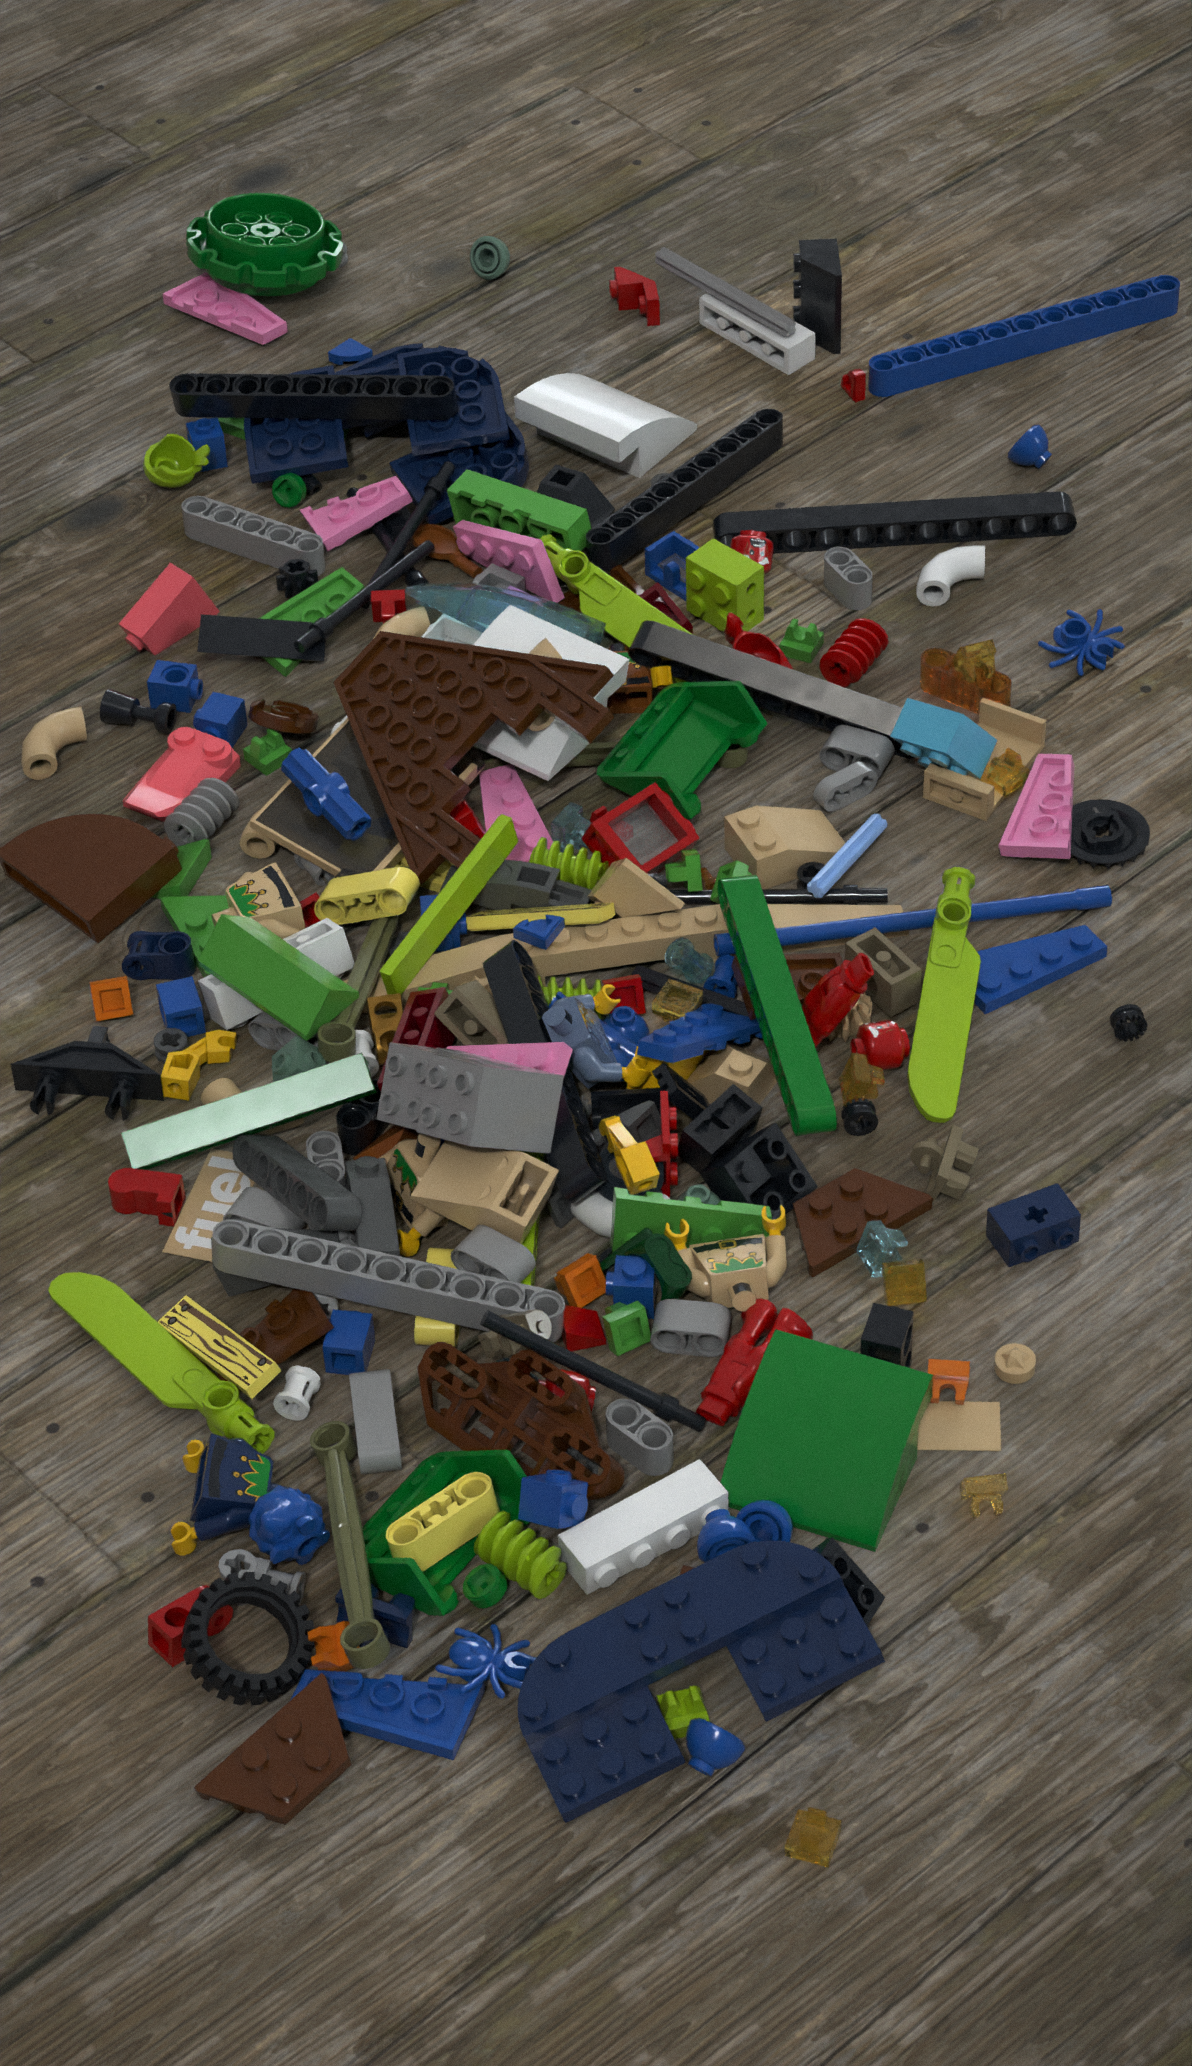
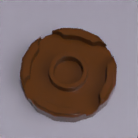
(283, 716)

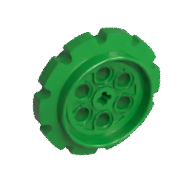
(264, 244)

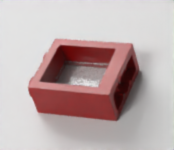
(643, 830)

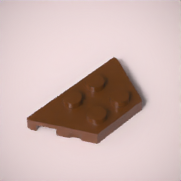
(837, 1214)
(284, 1759)

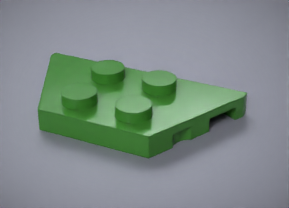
(194, 918)

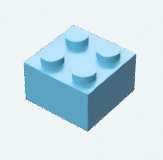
(943, 738)

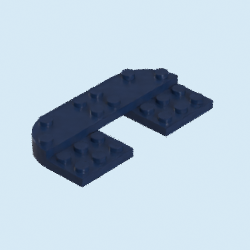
(319, 445)
(500, 460)
(589, 1694)

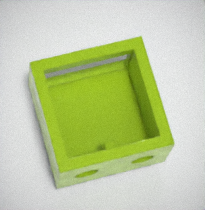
(719, 584)

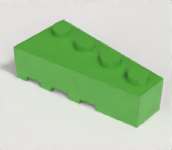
(517, 510)

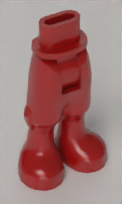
(836, 996)
(741, 1359)

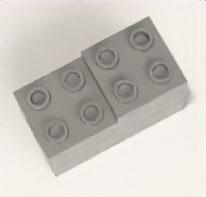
(470, 1098)

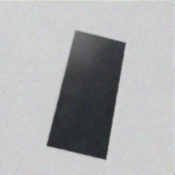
(255, 637)

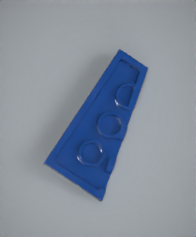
(1032, 963)
(697, 1031)
(406, 1713)

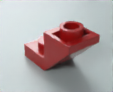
(635, 292)

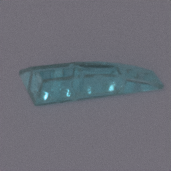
(482, 604)

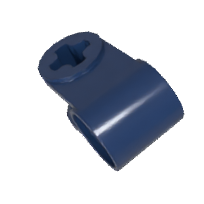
(162, 955)

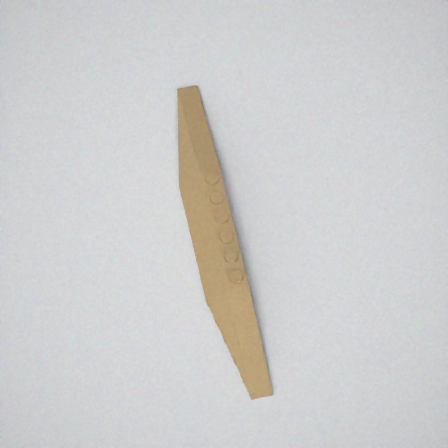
(625, 942)

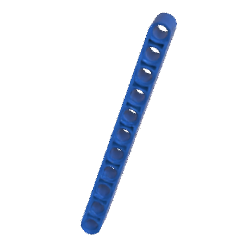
(1023, 335)

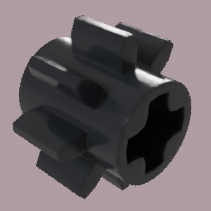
(295, 577)

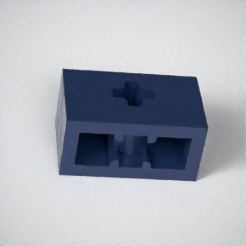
(1033, 1225)

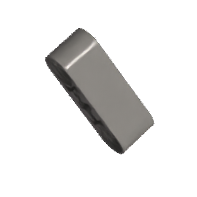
(375, 1421)

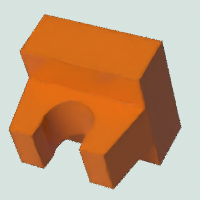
(111, 998)
(581, 1281)
(951, 1375)
(329, 1651)

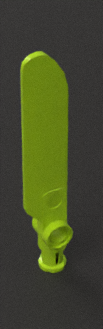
(603, 595)
(945, 1003)
(156, 1356)

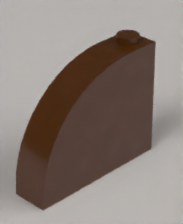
(91, 868)

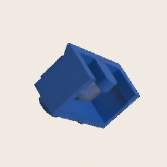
(667, 562)

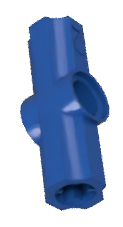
(326, 794)

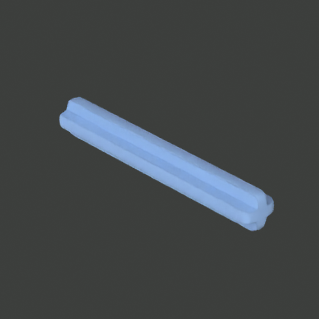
(846, 855)

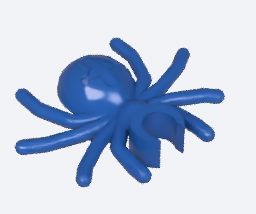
(1077, 638)
(481, 1662)

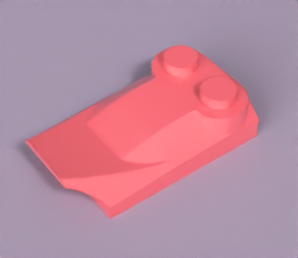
(179, 770)

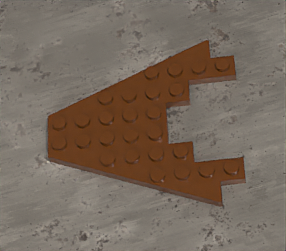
(424, 707)

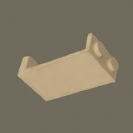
(968, 794)

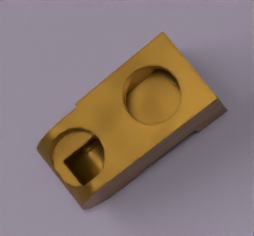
(384, 1025)

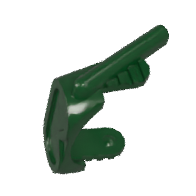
(662, 1256)

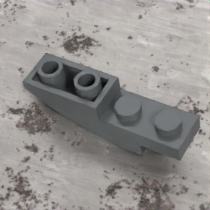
(526, 886)

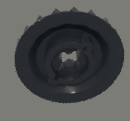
(1126, 837)

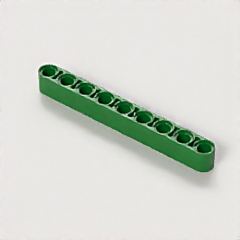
(776, 1006)

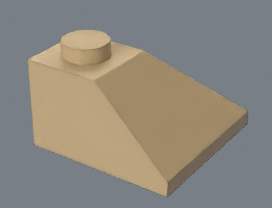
(632, 891)
(733, 1066)

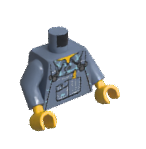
(592, 1058)

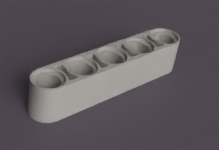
(250, 534)

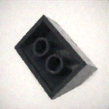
(819, 291)

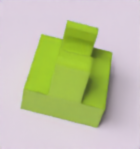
(680, 1708)

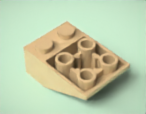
(486, 1188)

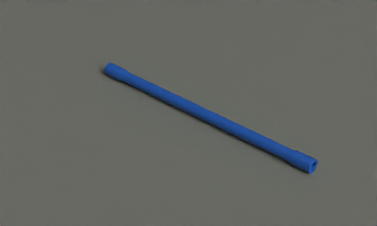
(1078, 899)

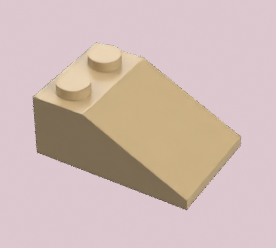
(779, 841)

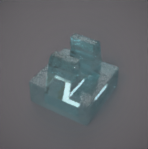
(570, 827)
(879, 1246)

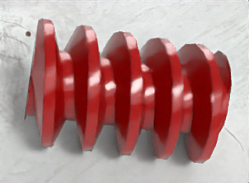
(853, 652)

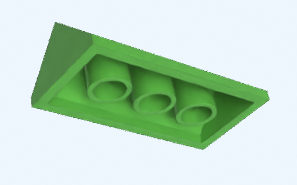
(274, 975)

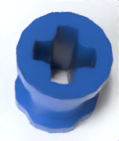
(723, 977)

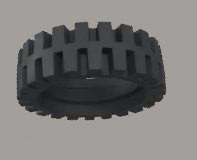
(218, 1673)

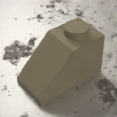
(472, 1015)

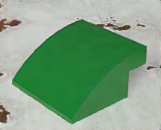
(827, 1438)

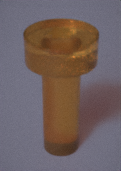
(708, 878)

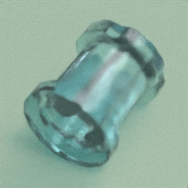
(689, 960)

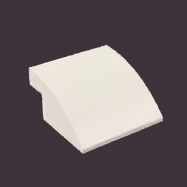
(602, 421)
(555, 746)

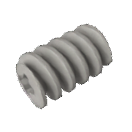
(201, 812)

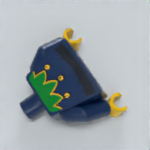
(226, 1489)

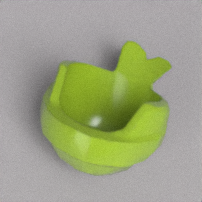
(174, 461)

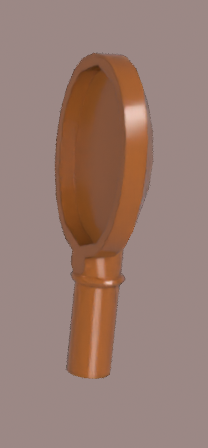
(445, 547)

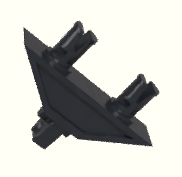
(89, 1070)

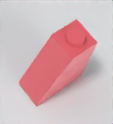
(166, 611)

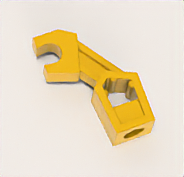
(182, 1068)
(631, 1158)

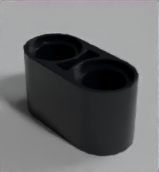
(359, 1124)

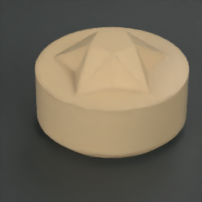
(1015, 1363)

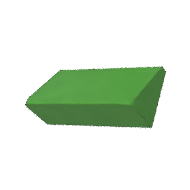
(193, 860)

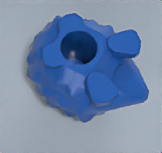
(287, 1525)

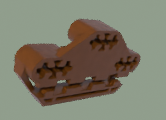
(518, 1410)

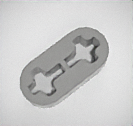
(845, 786)

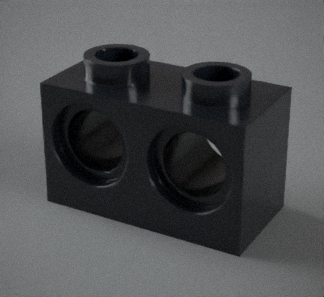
(719, 1128)
(888, 1335)

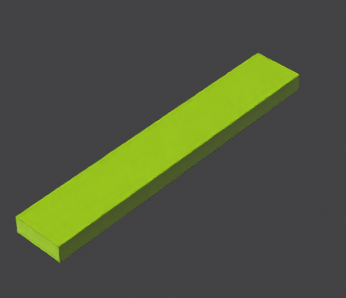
(449, 905)

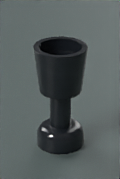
(125, 709)

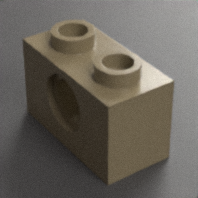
(895, 977)

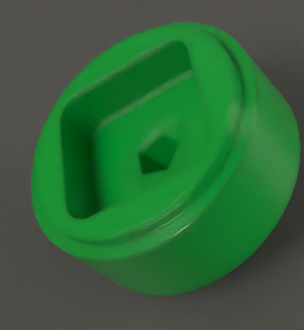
(289, 490)
(485, 1586)

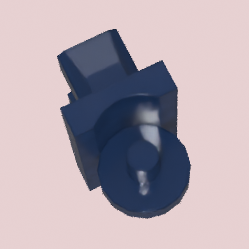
(394, 1616)

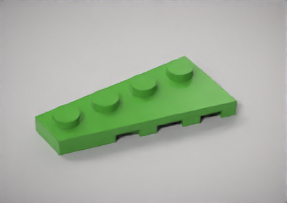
(312, 604)
(705, 1221)

